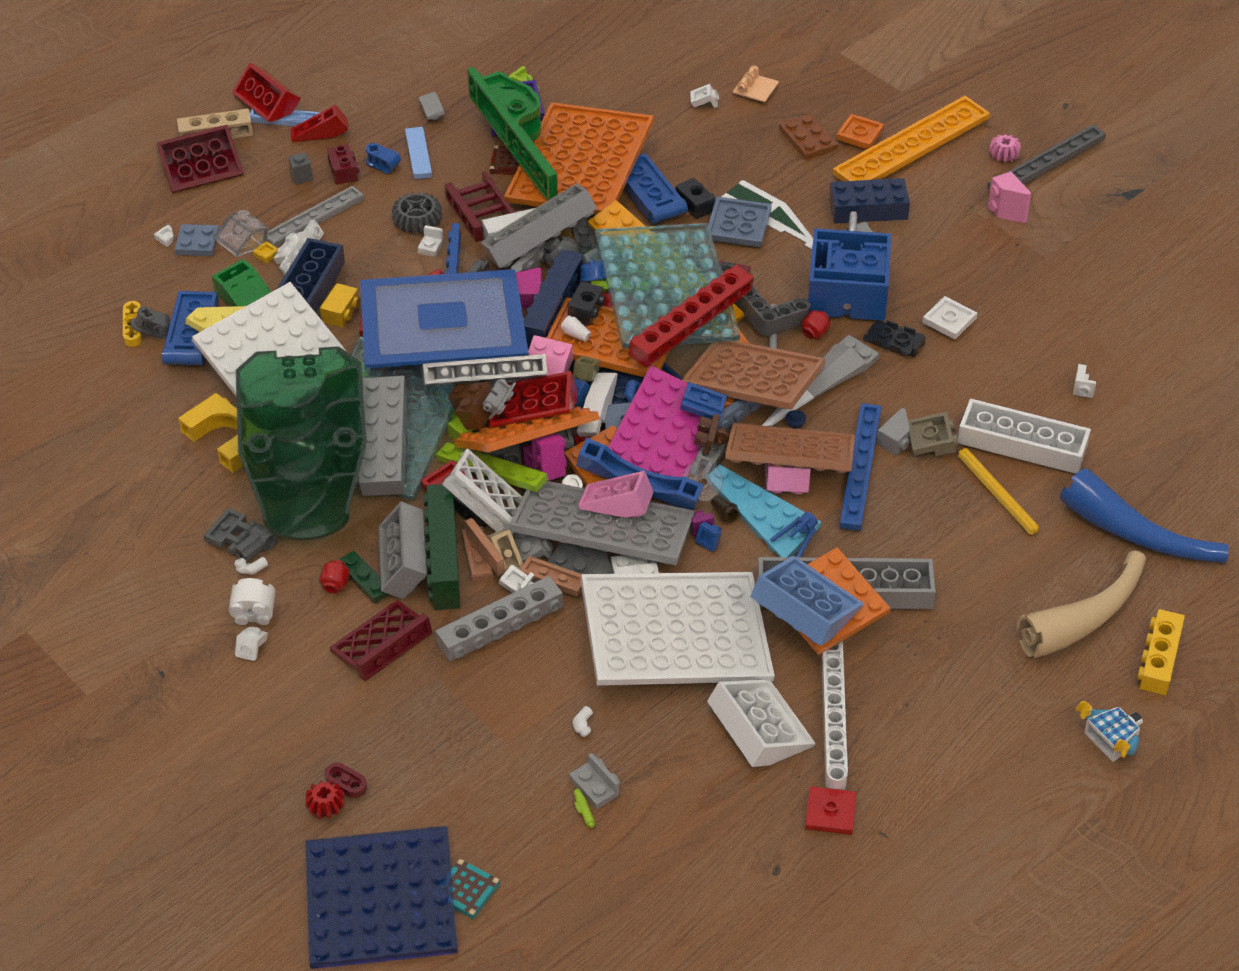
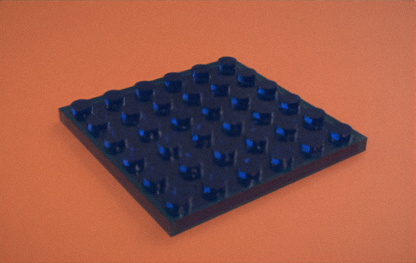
(380, 897)

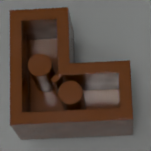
(468, 403)

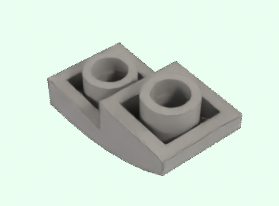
(431, 106)

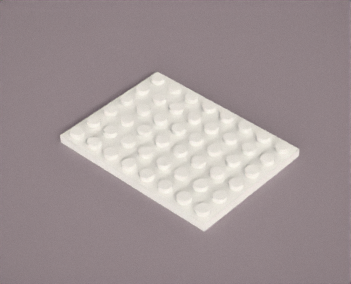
(675, 628)

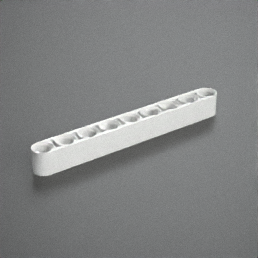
(834, 718)

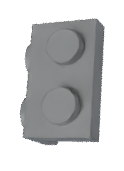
(532, 546)

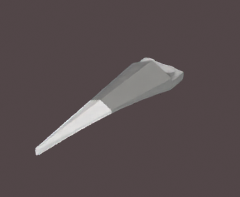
(841, 363)

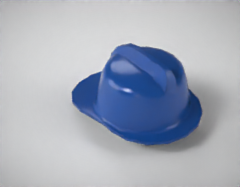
(591, 271)

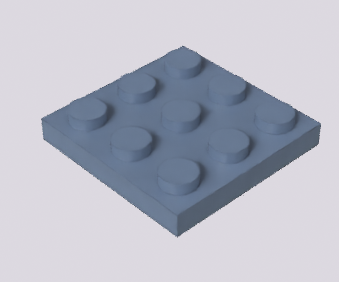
(739, 221)

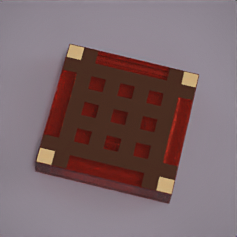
(503, 161)

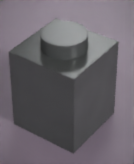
(300, 168)

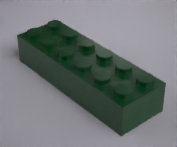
(441, 548)

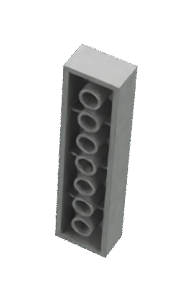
(898, 581)

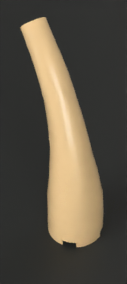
(1064, 625)

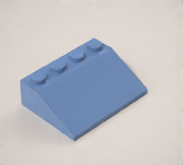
(805, 599)

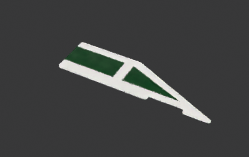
(781, 215)

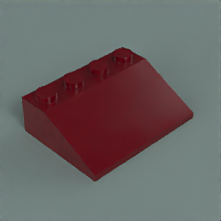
(199, 158)

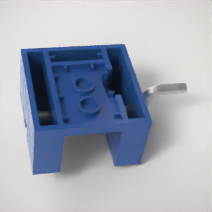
(850, 272)

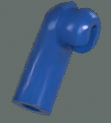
(631, 389)

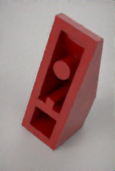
(321, 126)

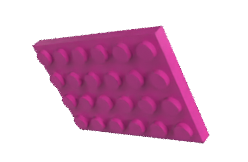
(655, 429)

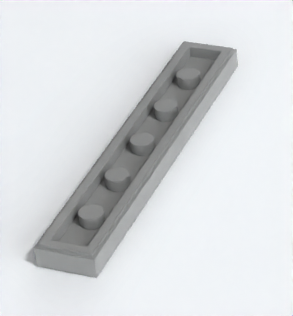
(319, 213)

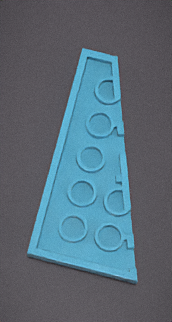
(763, 512)

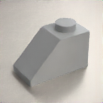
(895, 433)

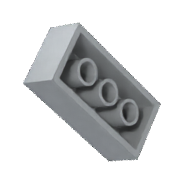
(402, 550)

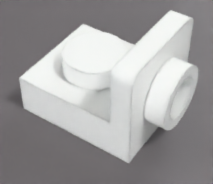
(703, 95)
(431, 241)
(1082, 385)

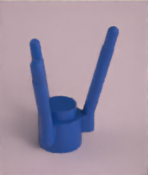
(804, 525)

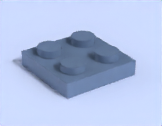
(196, 240)

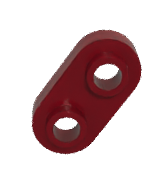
(347, 780)

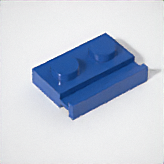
(702, 401)

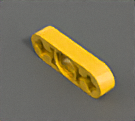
(127, 330)

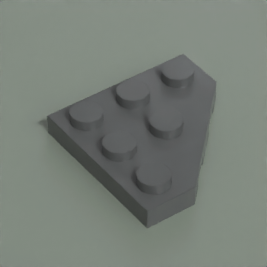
(581, 559)

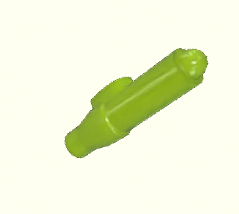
(583, 808)

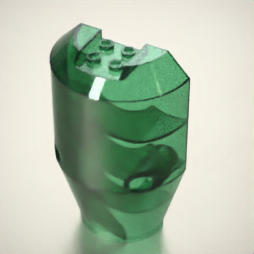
(302, 438)

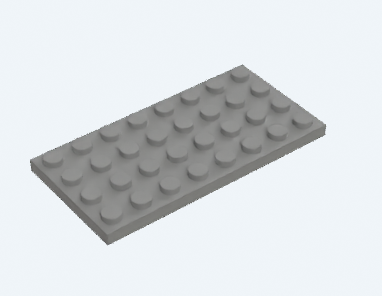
(556, 516)

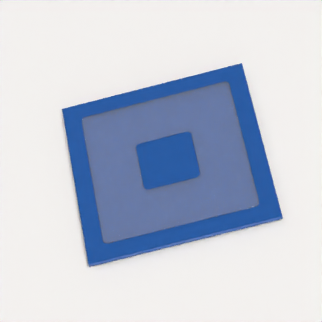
(442, 318)

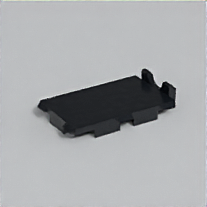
(895, 338)

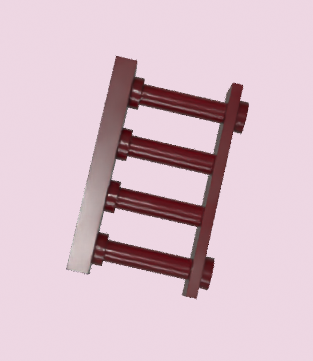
(468, 216)

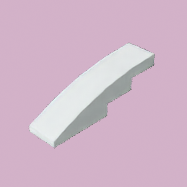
(598, 399)

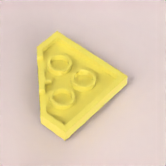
(207, 316)

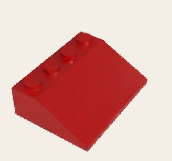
(538, 399)

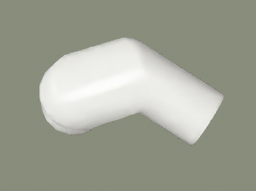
(250, 568)
(580, 721)

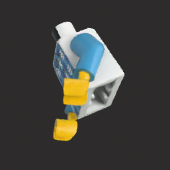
(1111, 730)

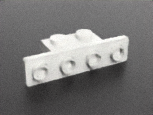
(294, 243)

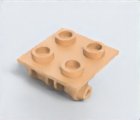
(755, 86)

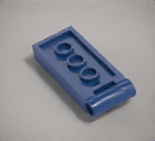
(653, 192)
(179, 345)

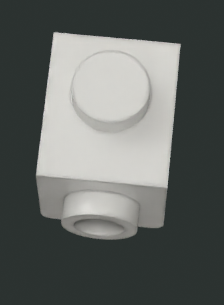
(515, 579)
(248, 643)

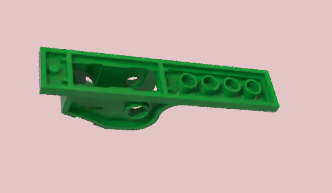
(514, 116)

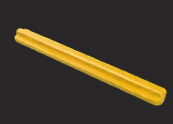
(998, 491)

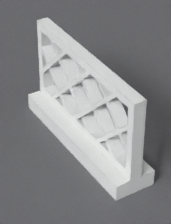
(479, 499)

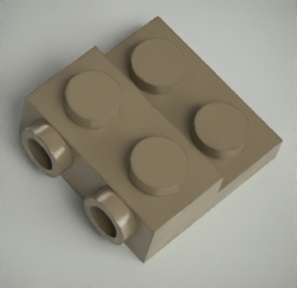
(933, 434)

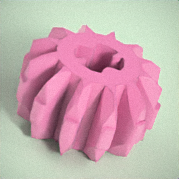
(1004, 148)

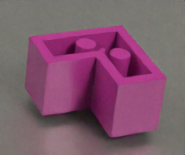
(547, 455)

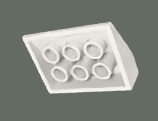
(759, 721)

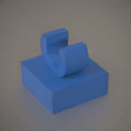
(708, 536)

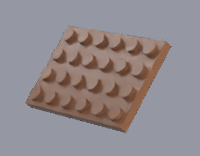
(755, 373)
(790, 447)

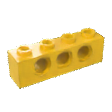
(1162, 652)

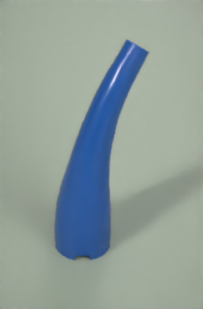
(1108, 511)

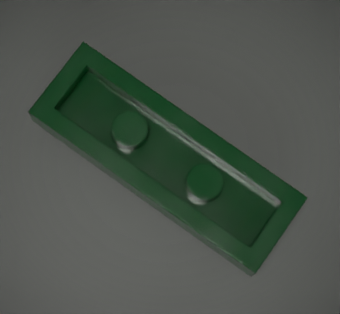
(364, 577)

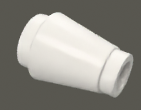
(574, 328)

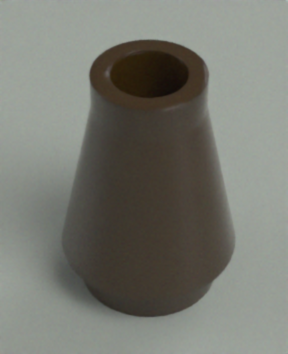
(727, 510)

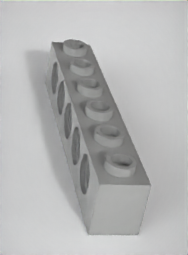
(484, 370)
(499, 618)

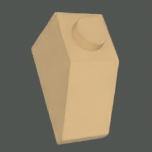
(506, 546)

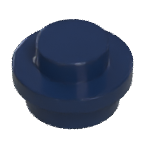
(795, 419)

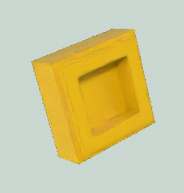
(265, 252)

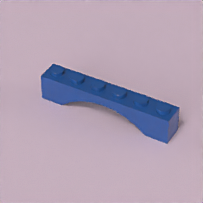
(670, 489)

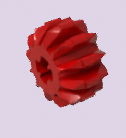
(324, 799)

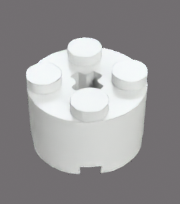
(252, 601)

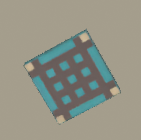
(471, 888)

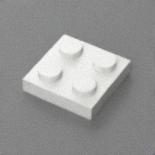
(949, 317)

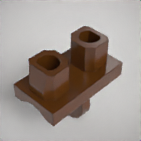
(715, 435)

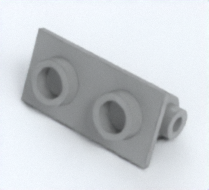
(503, 393)

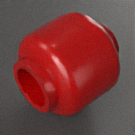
(815, 324)
(334, 576)

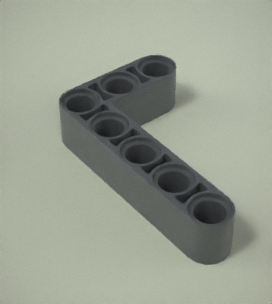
(770, 319)

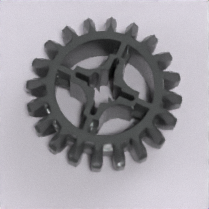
(416, 211)

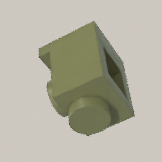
(586, 368)

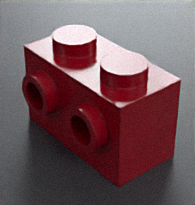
(343, 164)

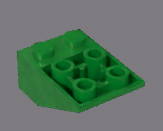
(239, 284)

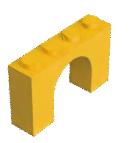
(207, 416)

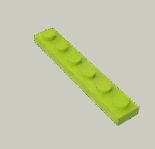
(508, 471)

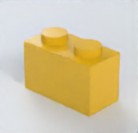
(340, 305)

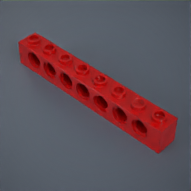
(690, 316)

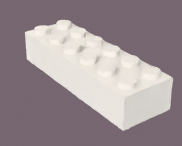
(1024, 436)

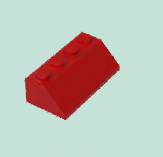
(265, 94)

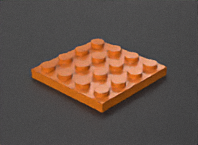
(841, 571)

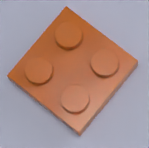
(860, 131)

